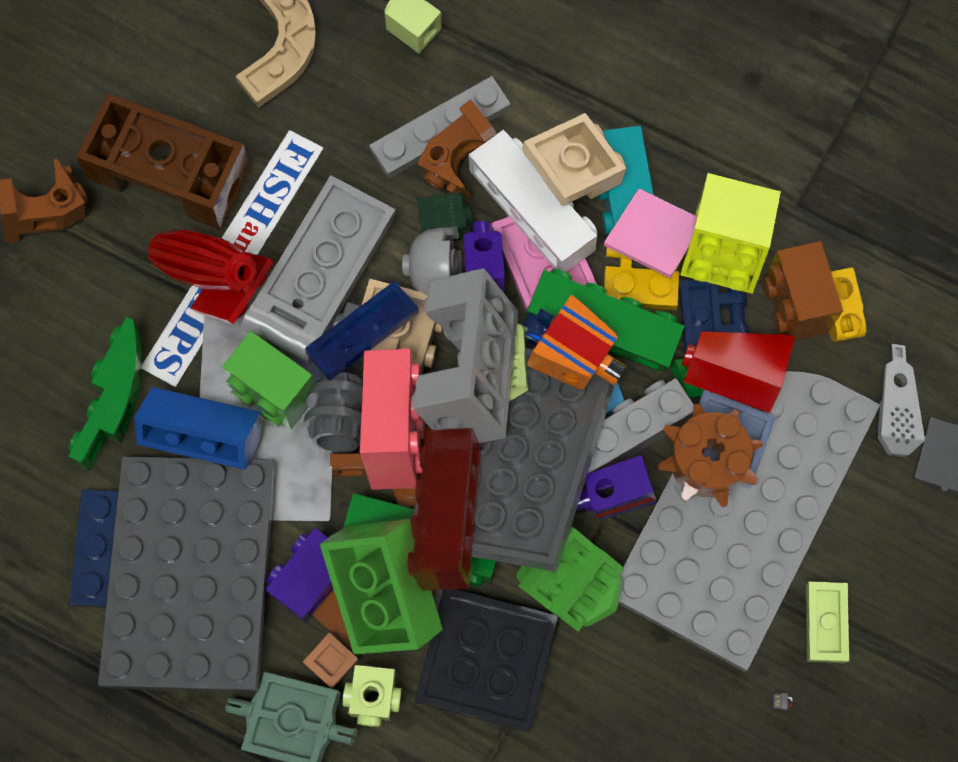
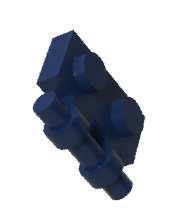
(701, 310)

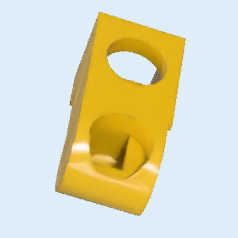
(852, 321)

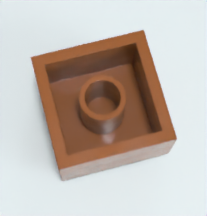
(802, 292)

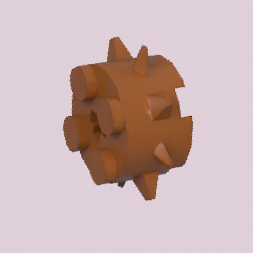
(700, 474)

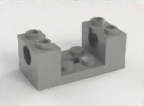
(483, 329)

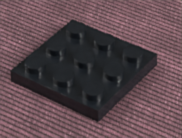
(487, 659)

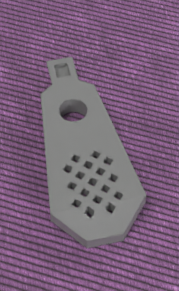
(898, 402)

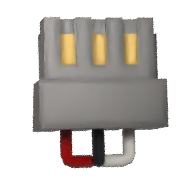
(781, 701)

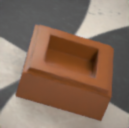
(347, 465)

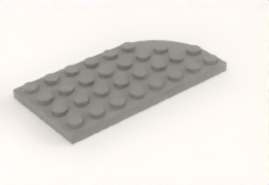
(725, 570)

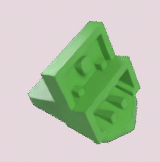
(582, 588)

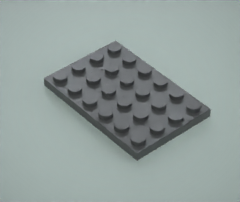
(538, 471)
(188, 576)

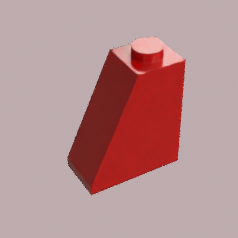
(740, 366)

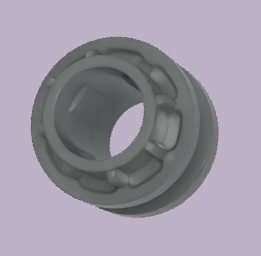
(335, 413)

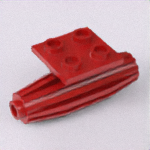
(214, 265)

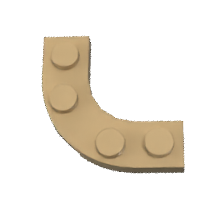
(288, 56)

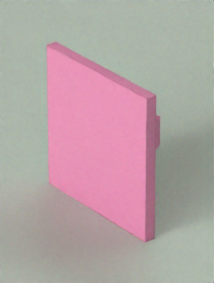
(653, 233)

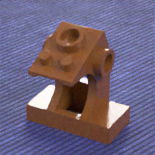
(447, 149)
(45, 213)

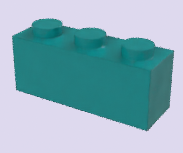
(631, 147)

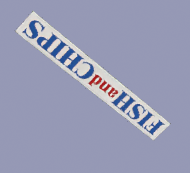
(249, 233)

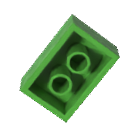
(375, 591)

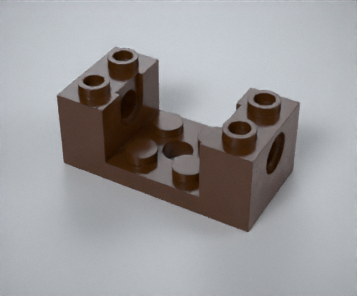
(200, 171)

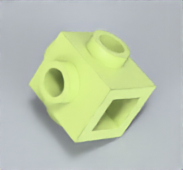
(369, 680)

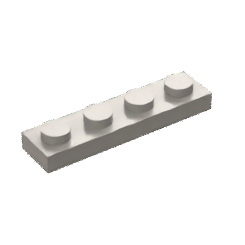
(406, 144)

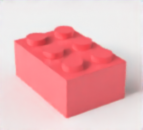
(388, 422)

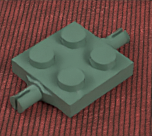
(290, 720)

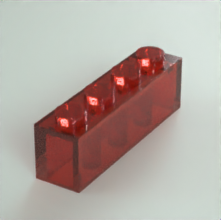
(445, 510)

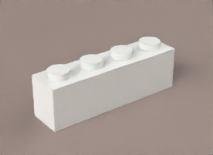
(528, 201)

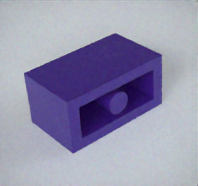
(304, 578)

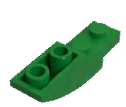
(119, 383)

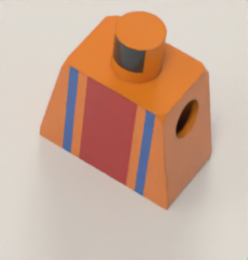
(577, 348)

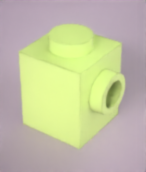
(413, 22)

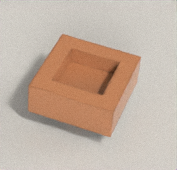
(330, 661)

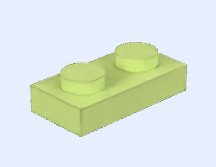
(827, 622)

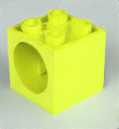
(731, 233)

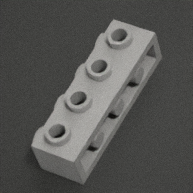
(641, 423)

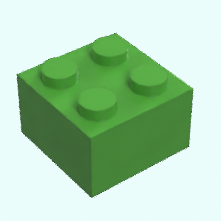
(268, 380)

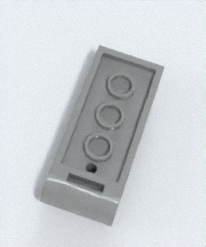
(319, 268)

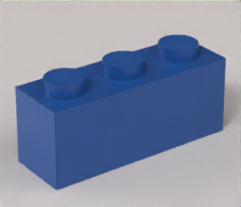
(198, 428)

